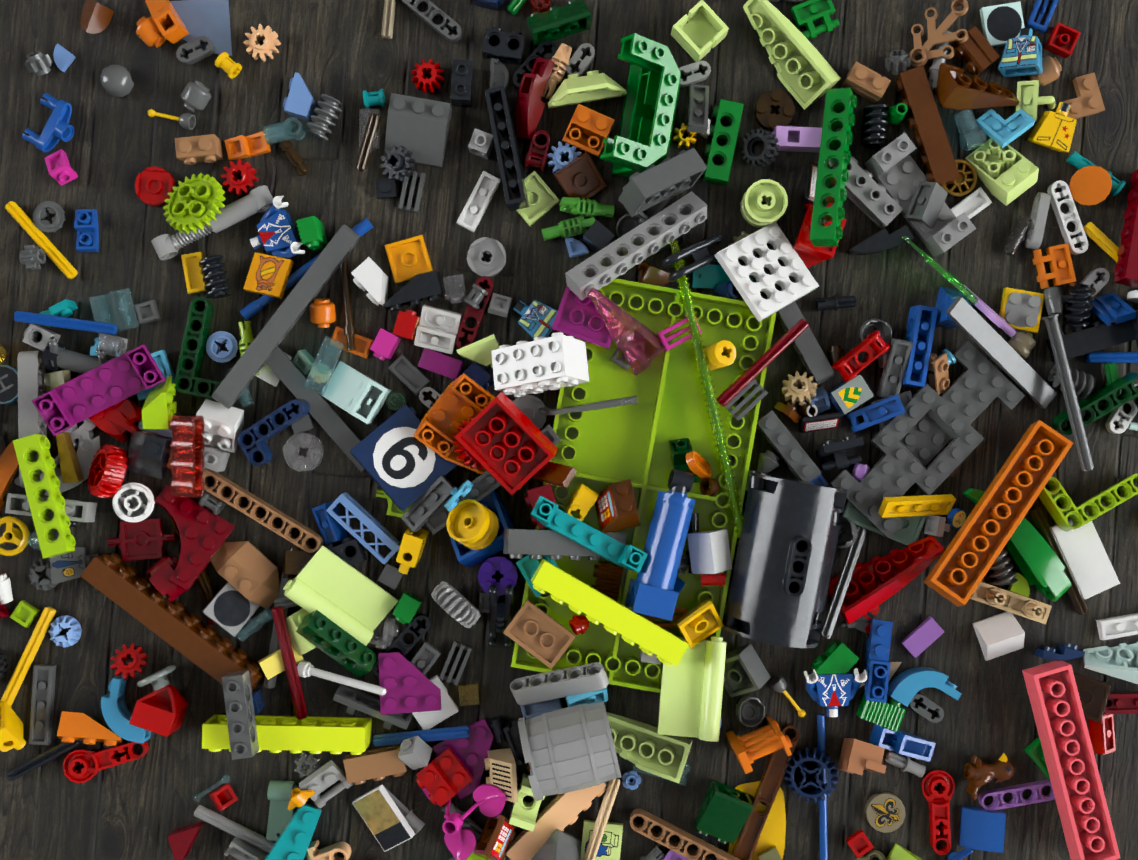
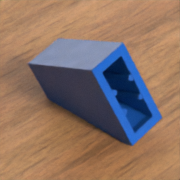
(944, 300)

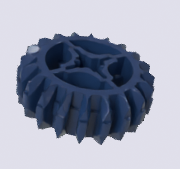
(800, 786)

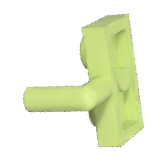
(1028, 98)

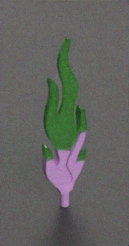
(973, 298)

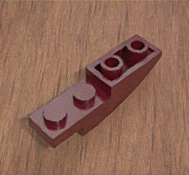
(529, 104)

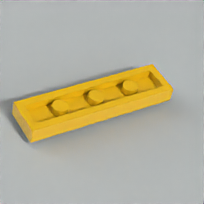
(916, 505)

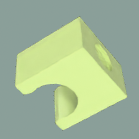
(524, 813)

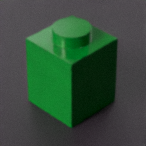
(407, 607)

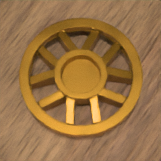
(963, 179)

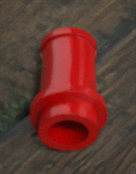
(712, 579)

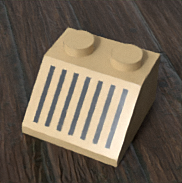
(502, 772)

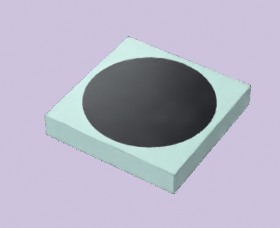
(1001, 22)

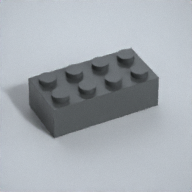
(662, 181)

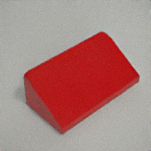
(1102, 735)

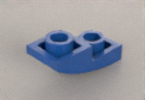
(87, 230)

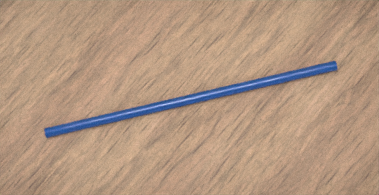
(822, 804)

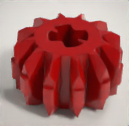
(427, 68)

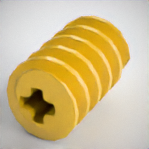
(720, 354)

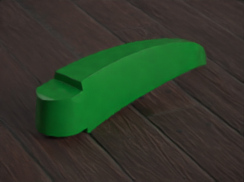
(1033, 557)

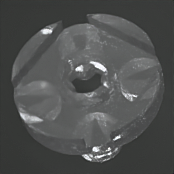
(292, 450)

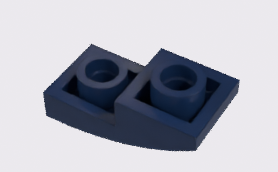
(1061, 652)

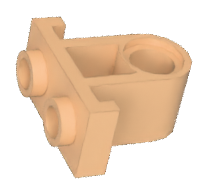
(328, 852)

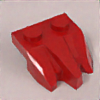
(119, 419)

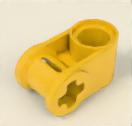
(581, 501)

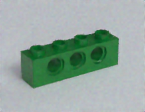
(732, 113)

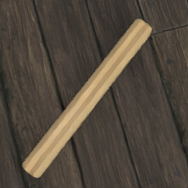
(602, 819)

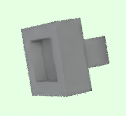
(936, 525)

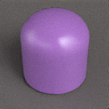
(860, 471)

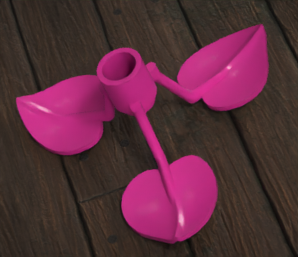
(463, 841)

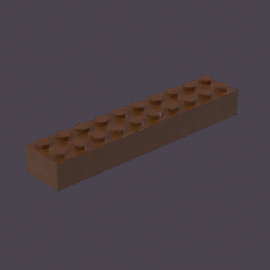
(168, 619)

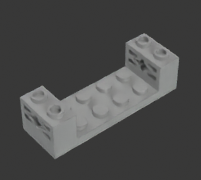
(900, 177)

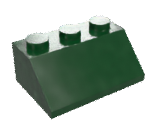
(559, 22)

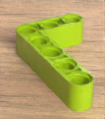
(1093, 504)

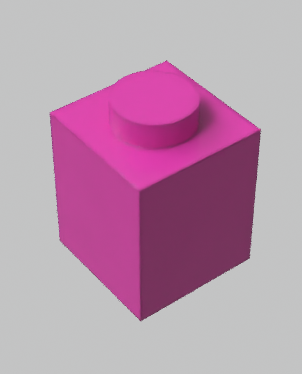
(384, 344)

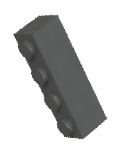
(787, 447)

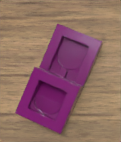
(440, 364)

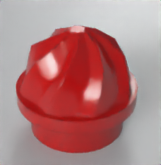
(579, 624)

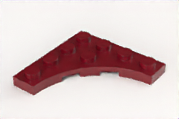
(199, 532)

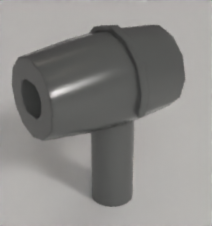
(1054, 300)

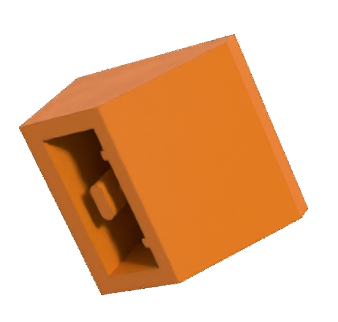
(588, 130)

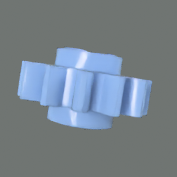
(558, 153)

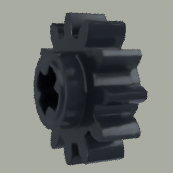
(397, 163)

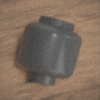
(196, 96)

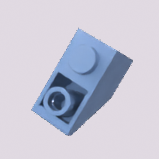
(299, 100)

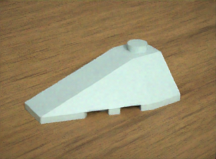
(1114, 661)

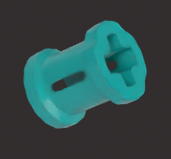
(374, 98)

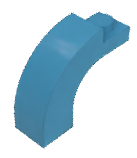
(915, 679)
(118, 715)

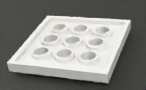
(765, 282)

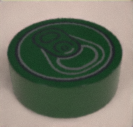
(396, 400)

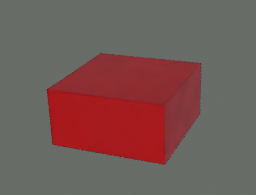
(1062, 40)

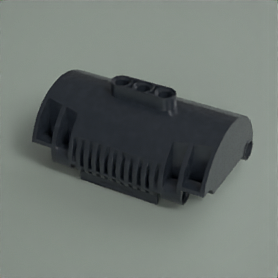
(775, 519)

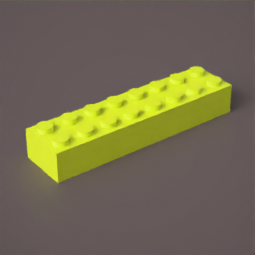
(605, 610)
(296, 735)

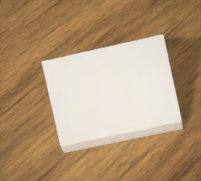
(709, 551)
(999, 635)

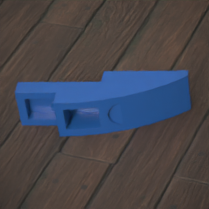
(877, 660)

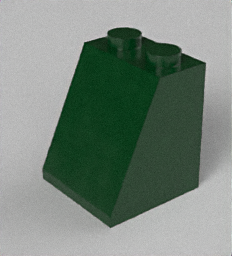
(723, 812)

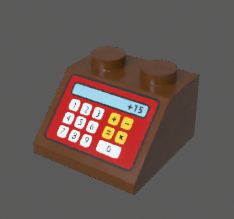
(617, 507)
(495, 838)

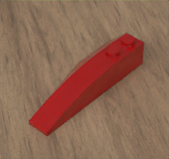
(885, 576)

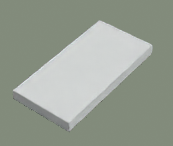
(1086, 558)

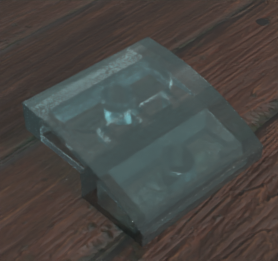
(115, 309)

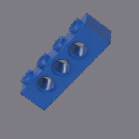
(920, 332)

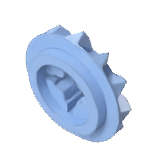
(213, 349)
(73, 634)

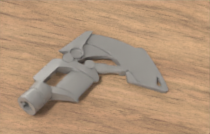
(86, 450)

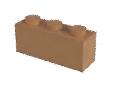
(374, 765)

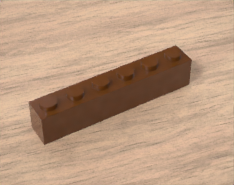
(927, 127)

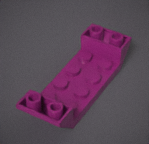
(98, 389)

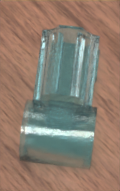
(282, 131)
(970, 134)

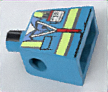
(1022, 55)
(536, 318)

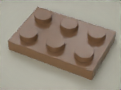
(539, 634)

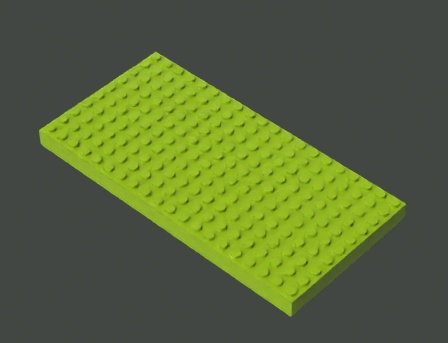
(634, 445)

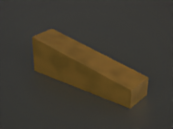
(68, 459)

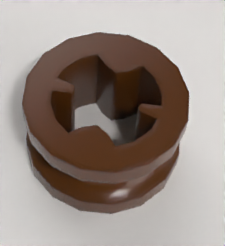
(714, 486)

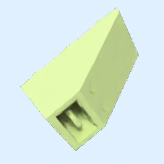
(1003, 170)

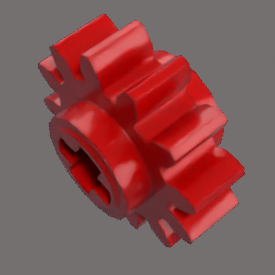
(233, 172)
(132, 667)

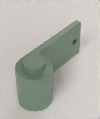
(279, 816)

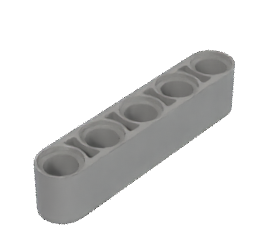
(559, 683)

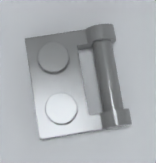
(322, 779)

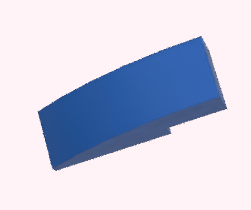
(902, 743)

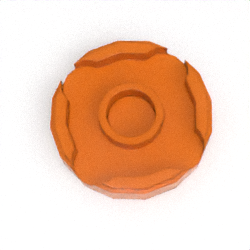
(1090, 185)

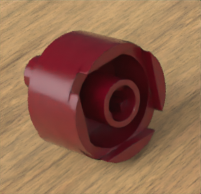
(161, 574)

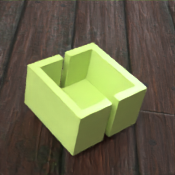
(701, 31)

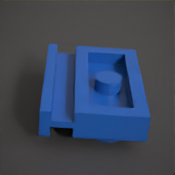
(1112, 309)

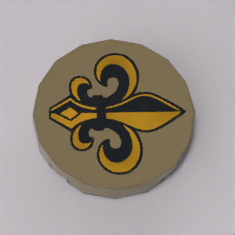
(885, 812)

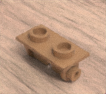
(939, 380)

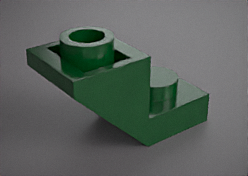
(678, 452)

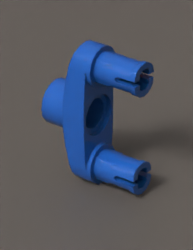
(56, 128)

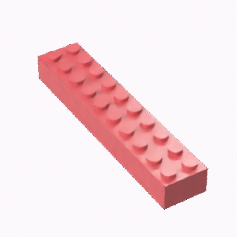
(1071, 761)

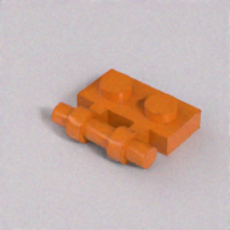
(1059, 263)

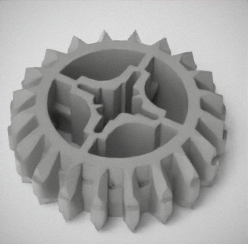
(455, 604)

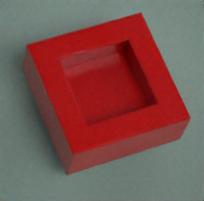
(859, 843)

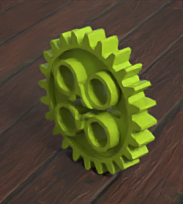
(194, 203)

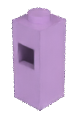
(798, 138)

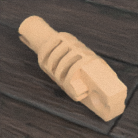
(561, 59)

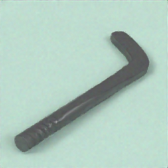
(590, 406)

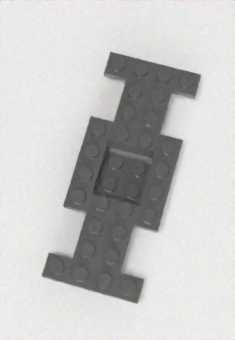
(921, 432)

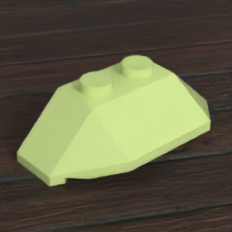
(586, 89)

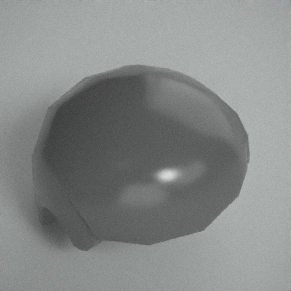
(116, 80)
(627, 223)
(876, 324)
(848, 533)
(750, 711)

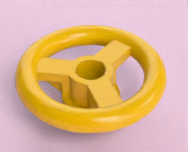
(20, 536)

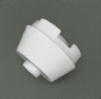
(133, 502)

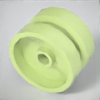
(772, 195)

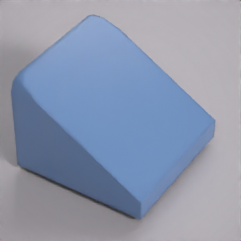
(821, 400)

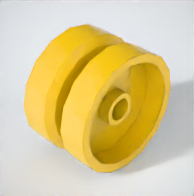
(472, 524)

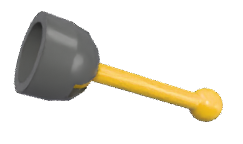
(186, 120)
(779, 685)

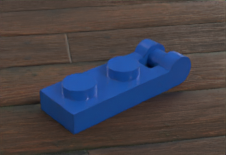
(876, 412)

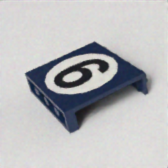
(399, 460)

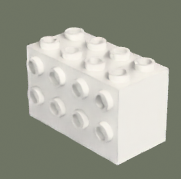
(540, 365)

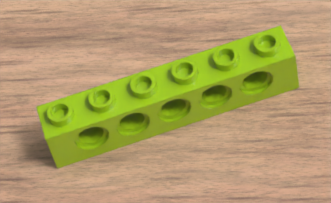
(35, 489)

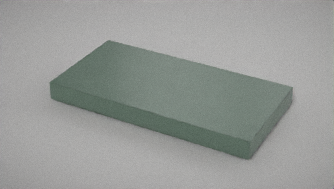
(905, 534)

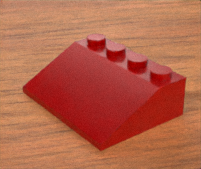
(506, 443)

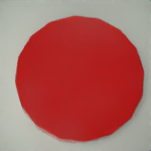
(154, 185)

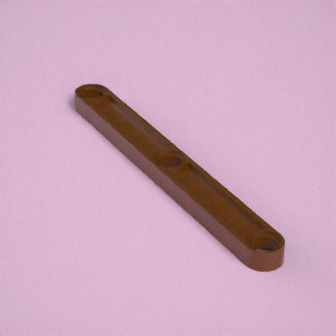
(765, 793)

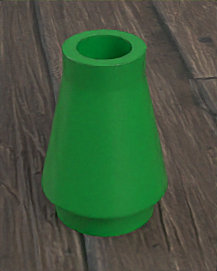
(896, 113)

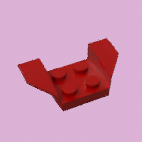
(807, 252)

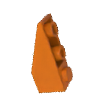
(167, 20)
(81, 727)

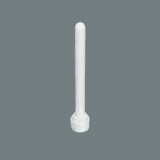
(306, 669)

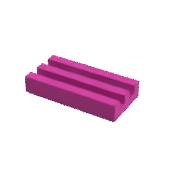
(664, 340)

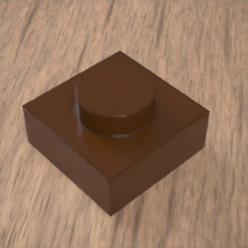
(788, 411)

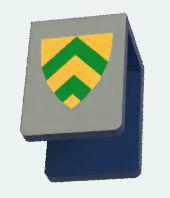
(849, 395)

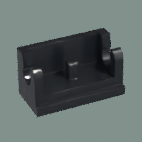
(513, 737)

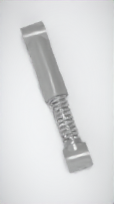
(256, 201)

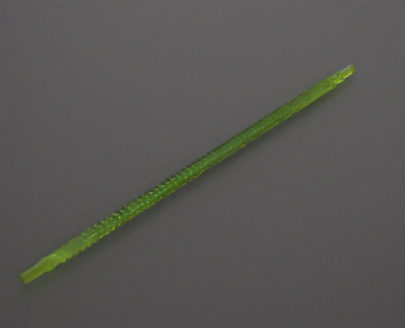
(710, 399)

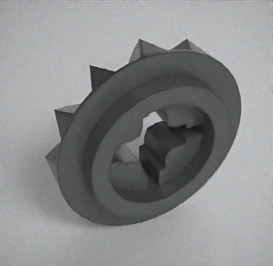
(41, 213)
(35, 576)

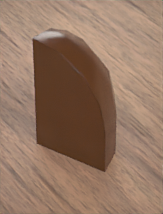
(95, 17)
(652, 274)

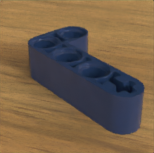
(275, 426)

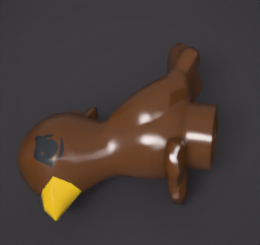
(981, 773)

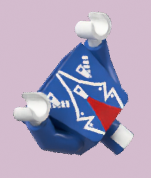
(277, 232)
(833, 689)

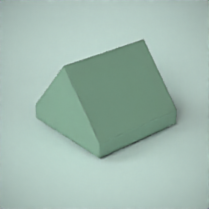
(303, 361)

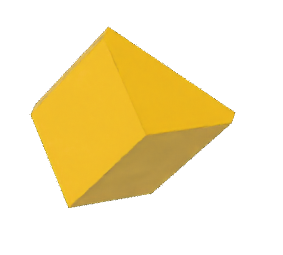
(698, 623)

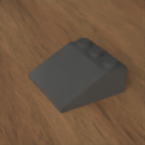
(419, 127)

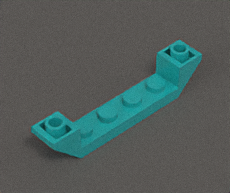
(590, 538)

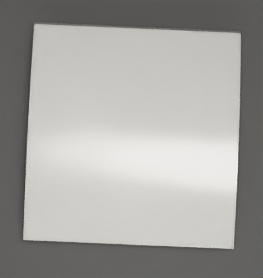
(437, 329)
(431, 718)

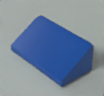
(328, 526)

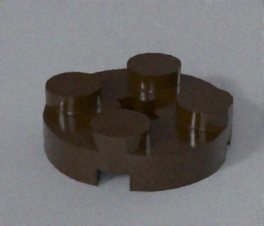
(776, 99)

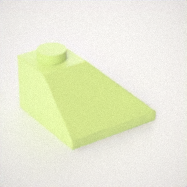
(480, 351)

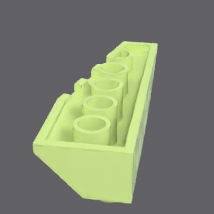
(794, 57)
(648, 750)

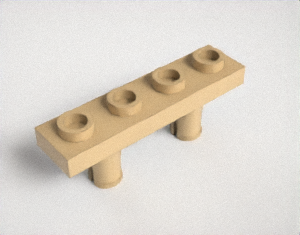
(1011, 602)

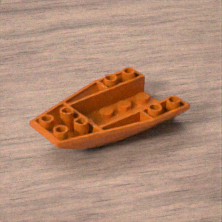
(457, 403)

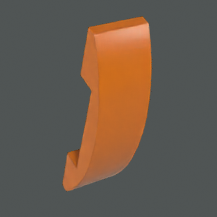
(8, 469)

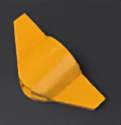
(299, 798)

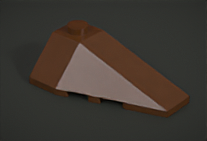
(966, 92)

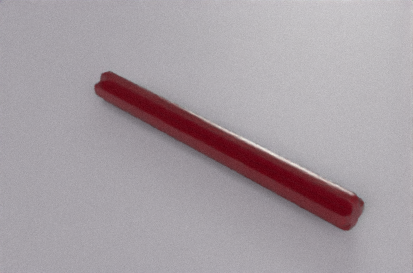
(762, 362)
(289, 662)

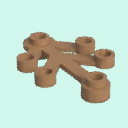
(937, 36)

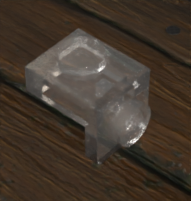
(454, 288)
(389, 632)

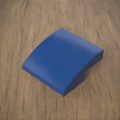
(982, 829)

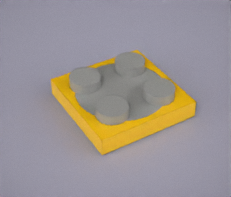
(1021, 309)

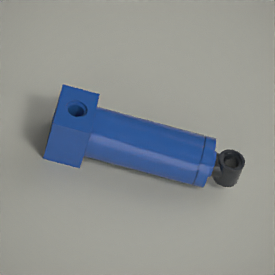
(653, 588)

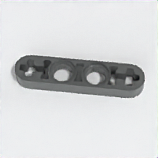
(428, 16)

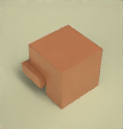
(860, 756)

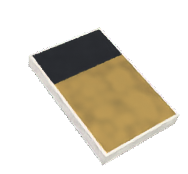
(383, 818)

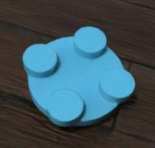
(463, 490)

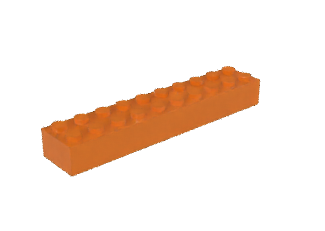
(998, 513)

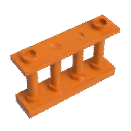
(758, 743)

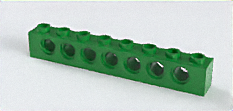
(835, 101)

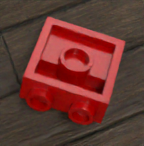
(444, 777)

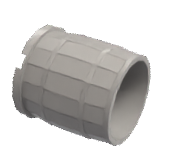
(568, 749)

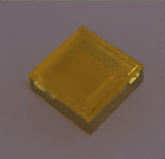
(469, 694)

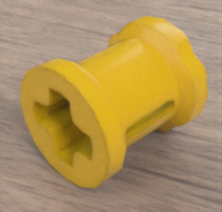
(228, 65)

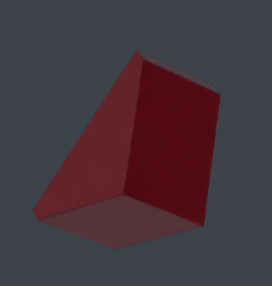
(183, 838)

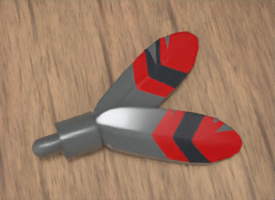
(862, 622)

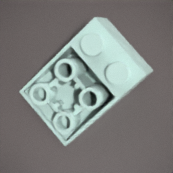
(356, 393)

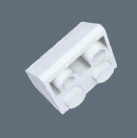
(371, 278)
(221, 425)

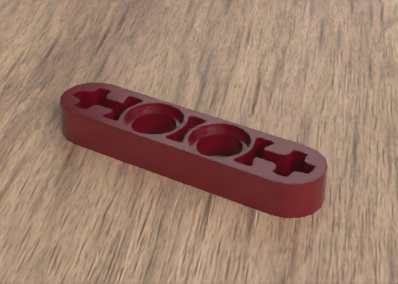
(477, 314)

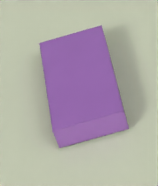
(922, 637)

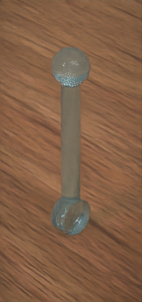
(225, 779)

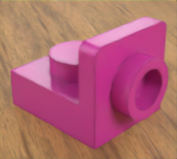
(60, 168)

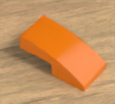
(247, 146)

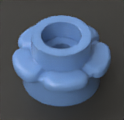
(631, 775)

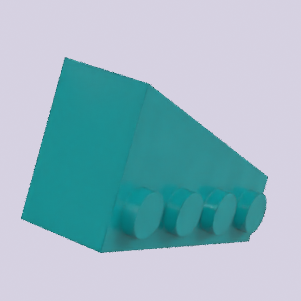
(297, 835)

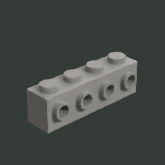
(870, 196)

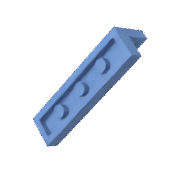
(369, 521)

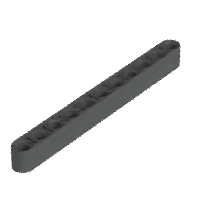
(286, 316)

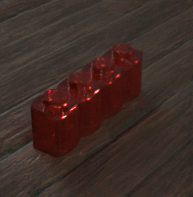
(187, 452)

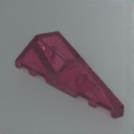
(633, 338)

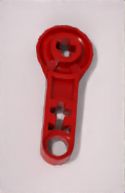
(98, 760)
(939, 807)

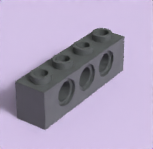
(240, 714)

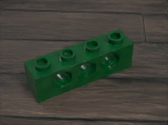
(337, 643)

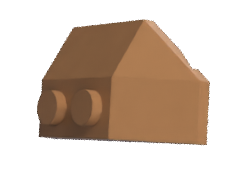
(248, 571)

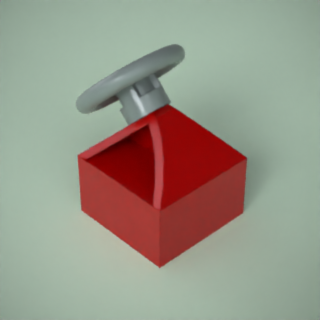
(161, 709)

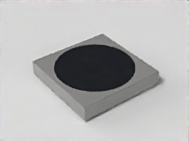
(230, 609)

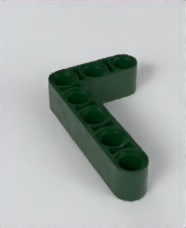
(197, 355)
(1110, 402)

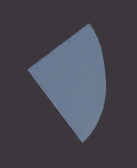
(207, 19)

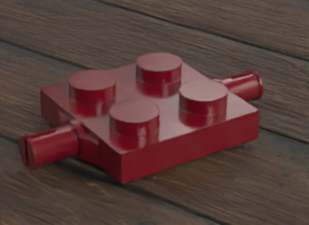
(142, 539)

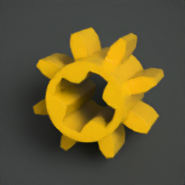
(684, 142)

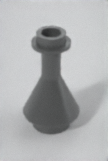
(767, 462)

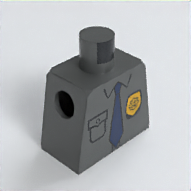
(69, 565)

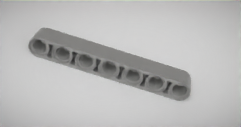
(30, 386)

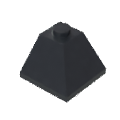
(148, 454)

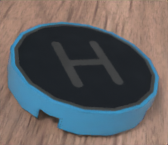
(8, 384)

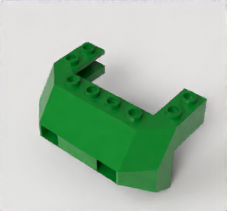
(647, 107)

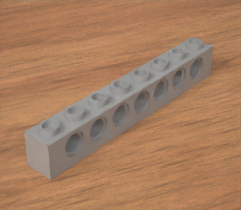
(636, 245)

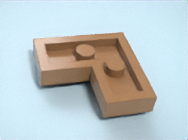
(1088, 97)

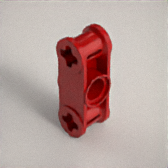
(873, 347)

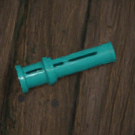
(1079, 162)

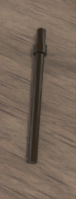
(349, 329)

